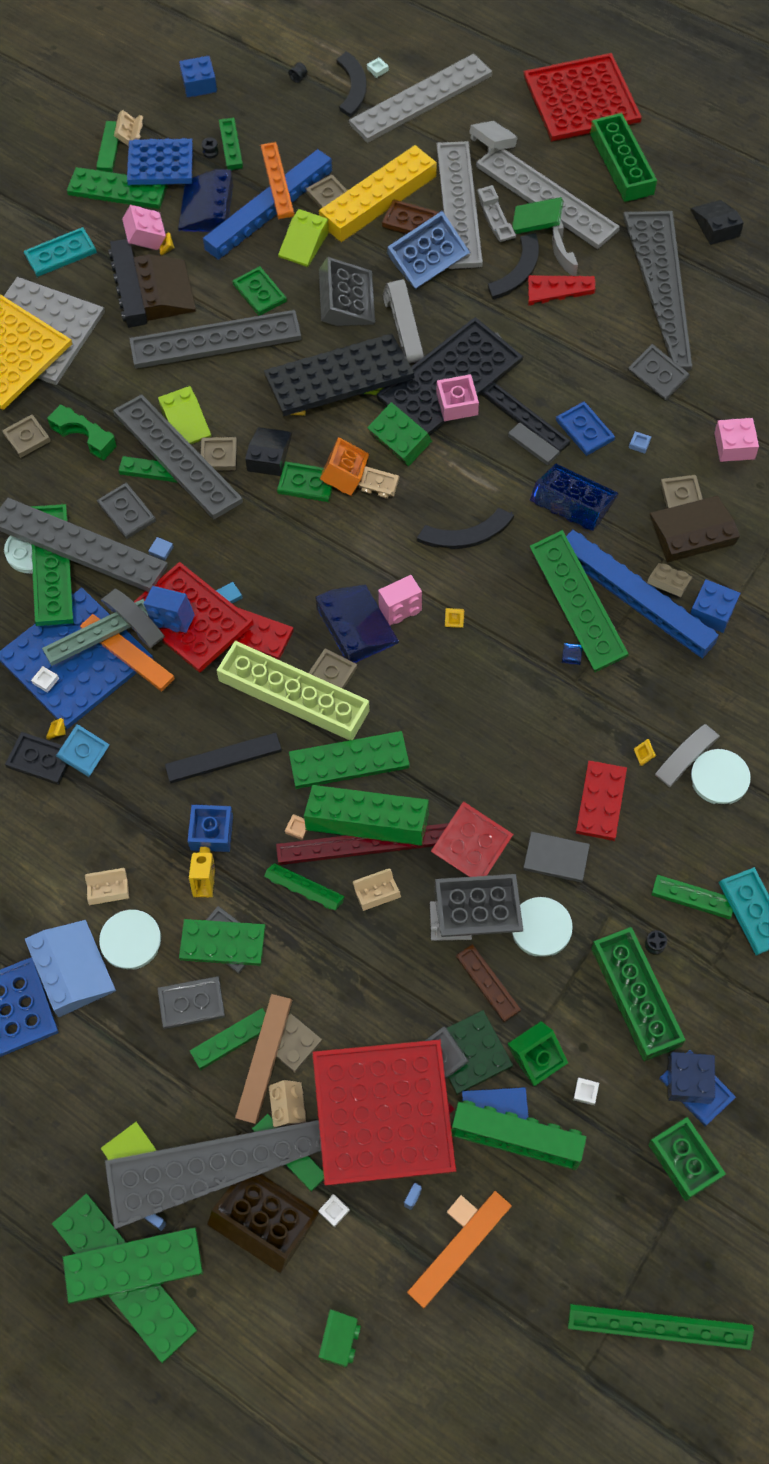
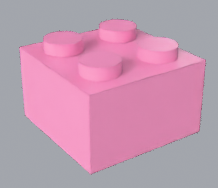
(144, 227)
(457, 397)
(736, 439)
(400, 600)

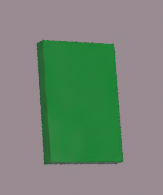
(537, 215)
(259, 291)
(303, 482)

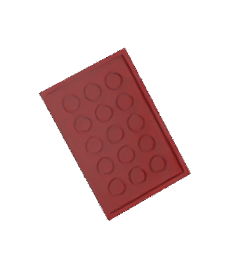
(215, 621)

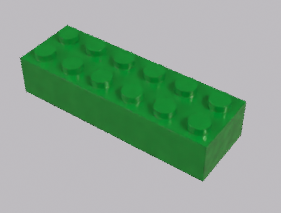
(623, 157)
(366, 814)
(638, 994)
(518, 1135)

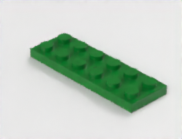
(114, 188)
(349, 759)
(132, 1265)

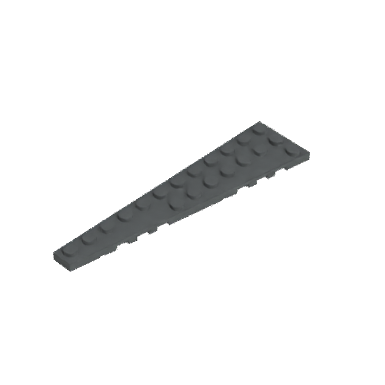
(657, 255)
(175, 1175)

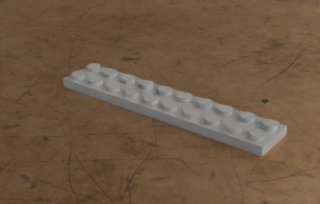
(420, 98)
(536, 187)
(459, 198)

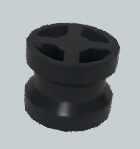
(297, 72)
(210, 148)
(657, 938)

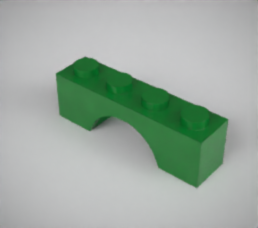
(65, 422)

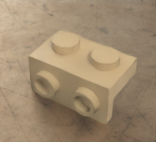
(128, 127)
(379, 482)
(107, 886)
(376, 889)
(287, 1103)

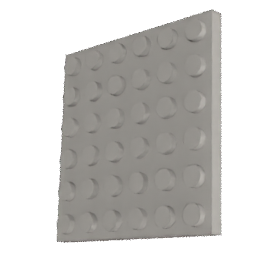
(62, 312)

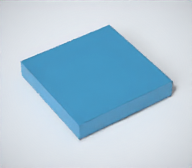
(82, 750)

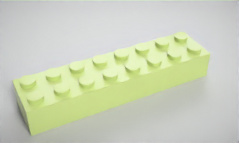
(293, 690)

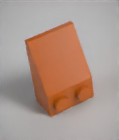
(344, 466)

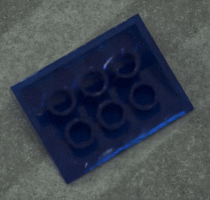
(206, 201)
(573, 496)
(355, 622)

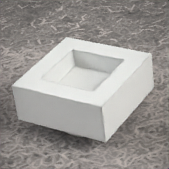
(45, 679)
(586, 1091)
(333, 1210)

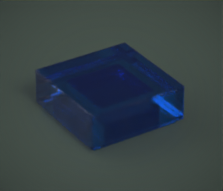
(572, 654)

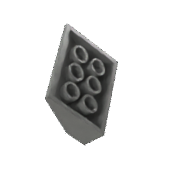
(346, 294)
(478, 905)

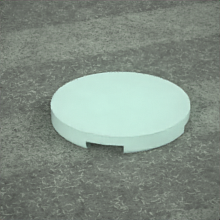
(19, 554)
(720, 776)
(545, 927)
(130, 939)

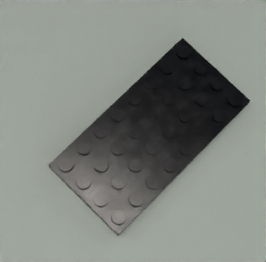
(469, 351)
(338, 374)

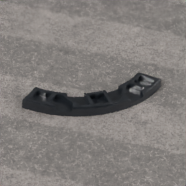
(358, 84)
(520, 273)
(466, 537)

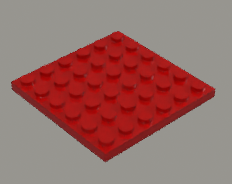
(579, 92)
(383, 1112)

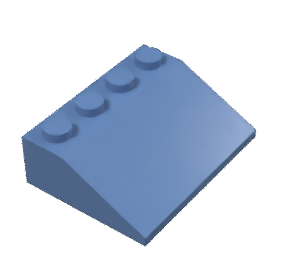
(427, 250)
(70, 966)

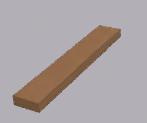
(264, 1059)

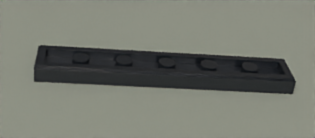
(525, 416)
(223, 758)

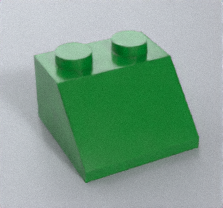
(538, 1053)
(339, 1339)

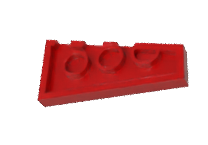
(552, 287)

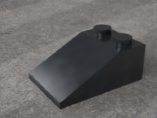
(718, 221)
(268, 451)

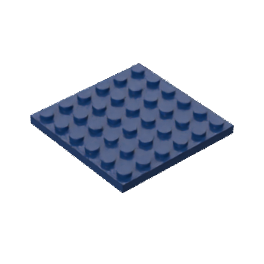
(83, 678)

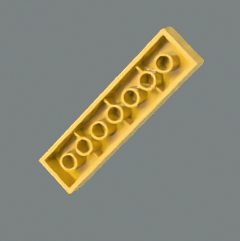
(376, 192)

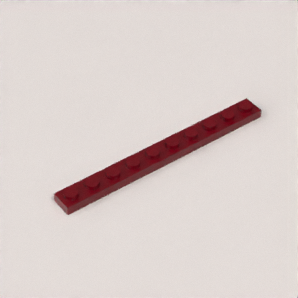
(348, 846)

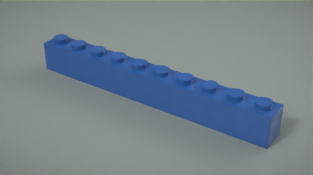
(262, 207)
(643, 597)

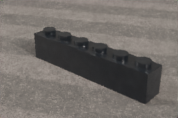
(128, 283)

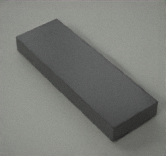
(533, 443)

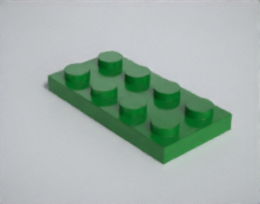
(222, 942)

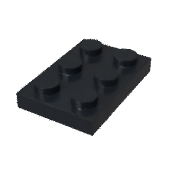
(37, 758)

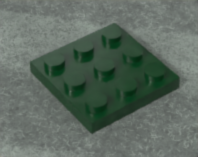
(482, 1049)

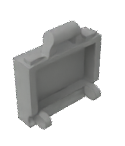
(493, 136)

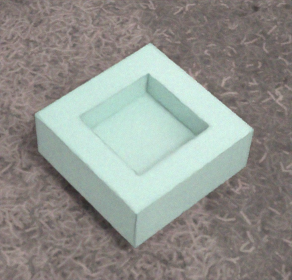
(377, 67)

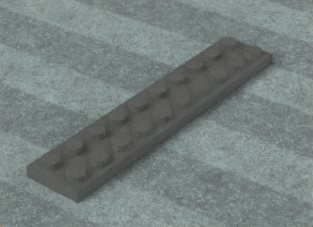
(215, 339)
(178, 457)
(80, 545)

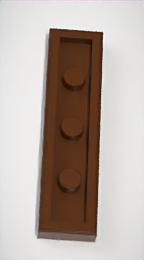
(488, 983)

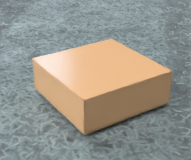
(296, 827)
(462, 1211)

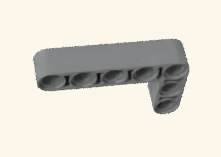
(397, 297)

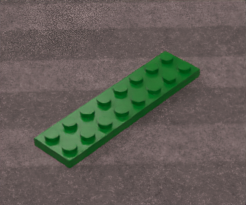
(51, 580)
(579, 601)
(147, 1308)

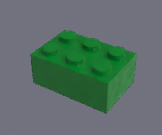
(399, 434)
(686, 1159)

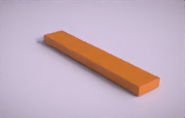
(277, 180)
(135, 658)
(459, 1249)

